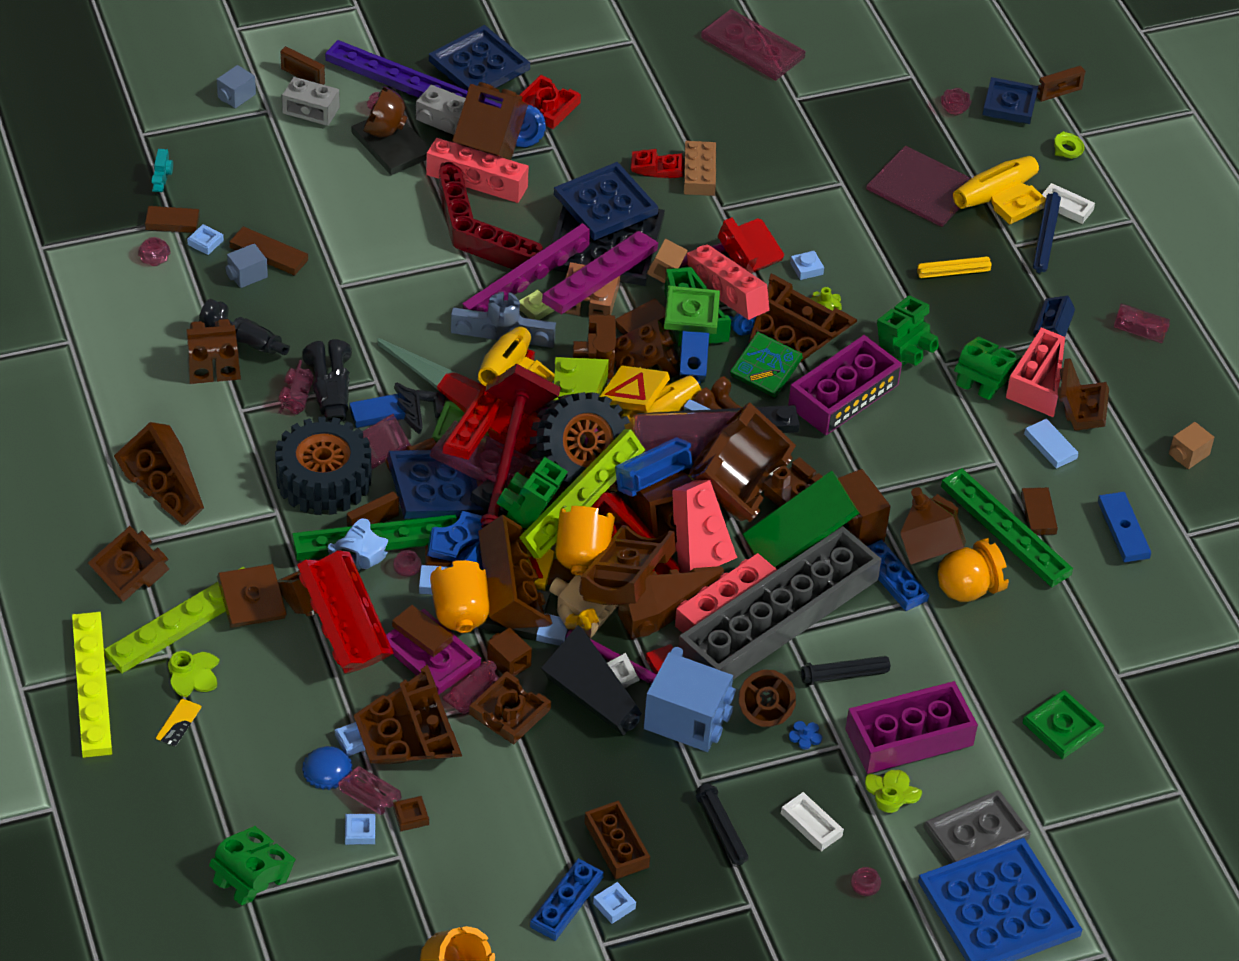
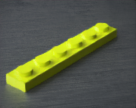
(92, 685)

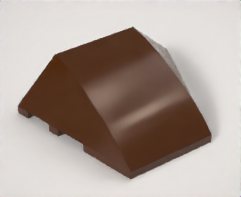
(798, 319)
(407, 724)

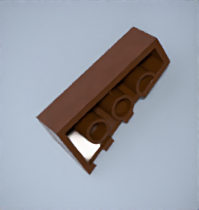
(510, 577)

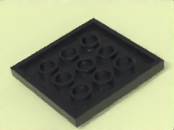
(596, 248)

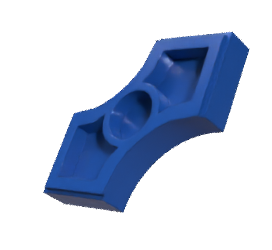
(447, 541)

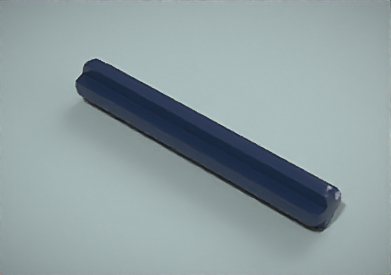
(1046, 232)

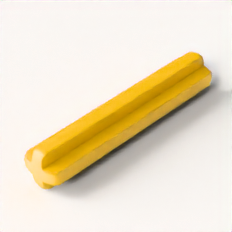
(954, 267)

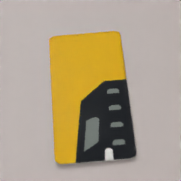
(178, 722)

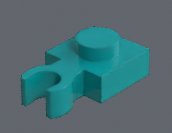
(163, 168)

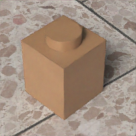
(668, 257)
(1191, 445)

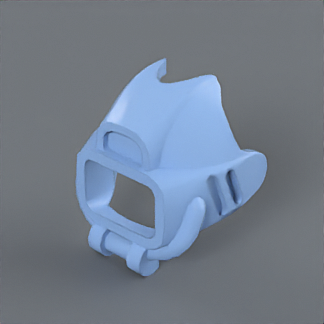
(365, 543)

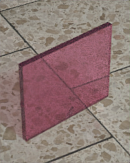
(919, 185)

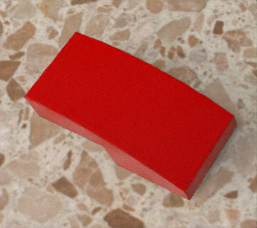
(650, 164)

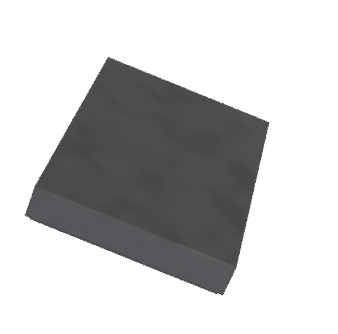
(976, 827)

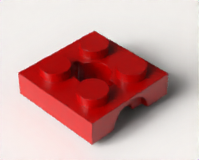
(555, 103)

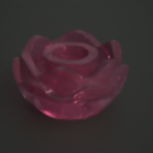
(955, 101)
(154, 251)

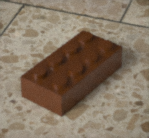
(617, 839)

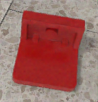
(750, 244)

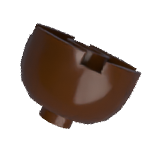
(386, 114)
(781, 701)

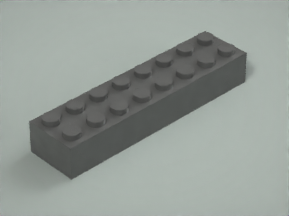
(782, 604)

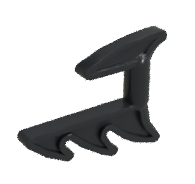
(410, 404)

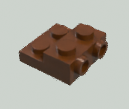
(129, 563)

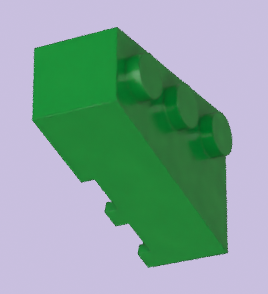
(688, 278)

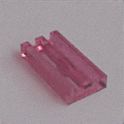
(366, 794)

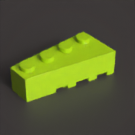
(580, 376)

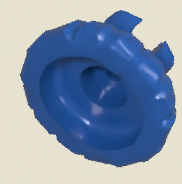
(532, 128)

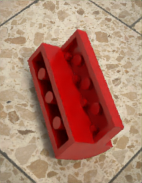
(345, 611)

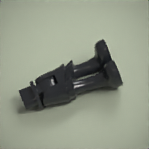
(246, 330)
(330, 388)

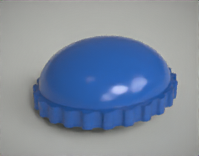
(326, 767)

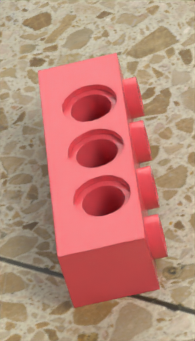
(480, 169)
(737, 286)
(722, 591)

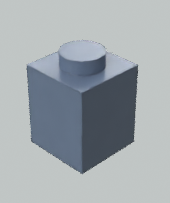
(236, 86)
(246, 265)

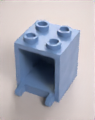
(689, 701)

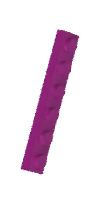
(533, 269)
(599, 272)

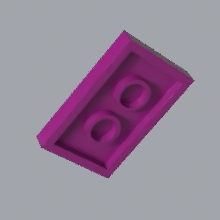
(446, 667)

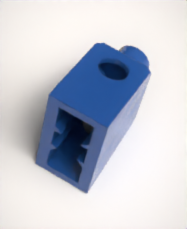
(694, 351)

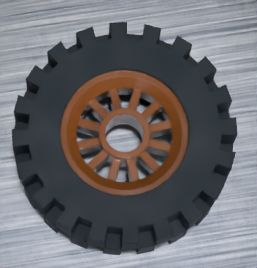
(558, 422)
(323, 465)

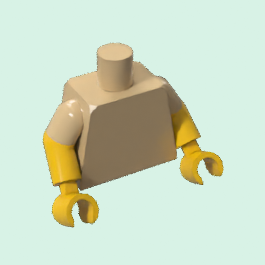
(575, 610)

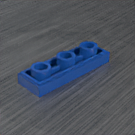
(1124, 527)
(898, 579)
(566, 899)

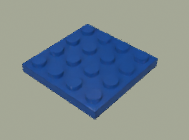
(1000, 904)

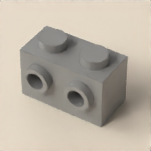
(310, 101)
(439, 109)

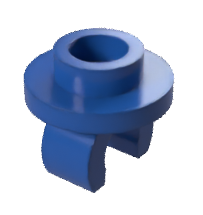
(742, 325)

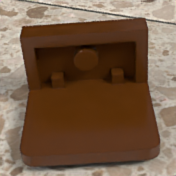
(648, 347)
(1083, 403)

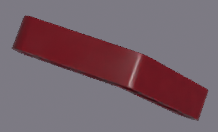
(476, 236)

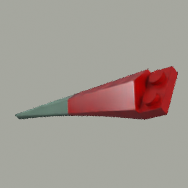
(463, 392)

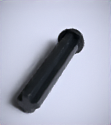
(844, 669)
(708, 797)

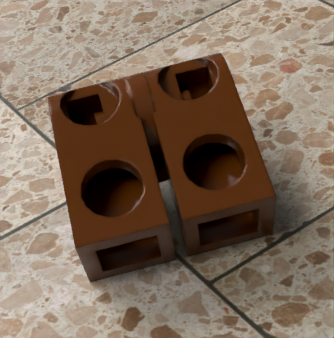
(600, 341)
(211, 344)
(789, 482)

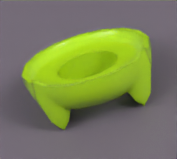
(1071, 140)

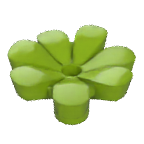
(827, 299)

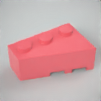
(1038, 373)
(700, 527)

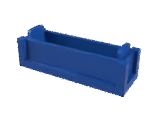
(653, 466)

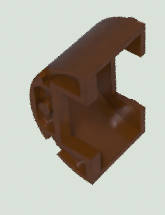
(741, 461)

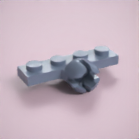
(501, 319)

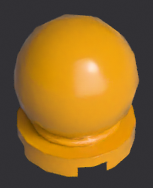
(971, 572)

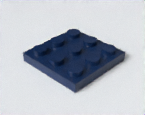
(479, 58)
(606, 200)
(429, 486)

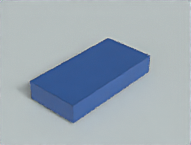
(374, 410)

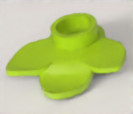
(194, 674)
(892, 790)

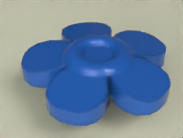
(805, 734)

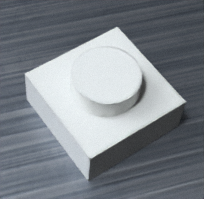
(623, 670)

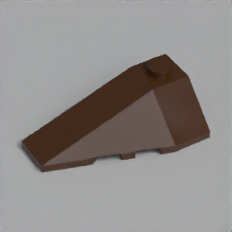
(161, 468)
(662, 597)

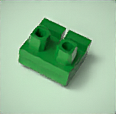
(907, 332)
(985, 364)
(532, 493)
(250, 864)

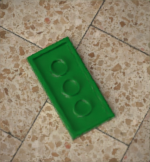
(802, 521)

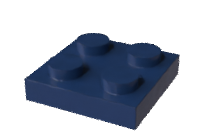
(1010, 100)

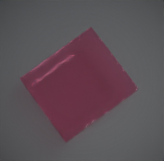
(385, 437)

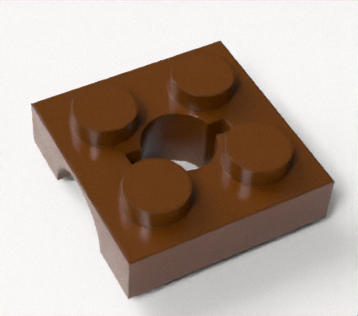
(515, 721)

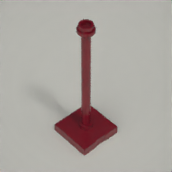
(526, 394)

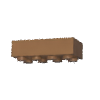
(700, 168)

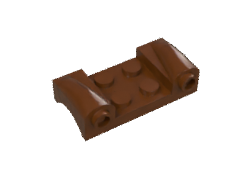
(622, 568)

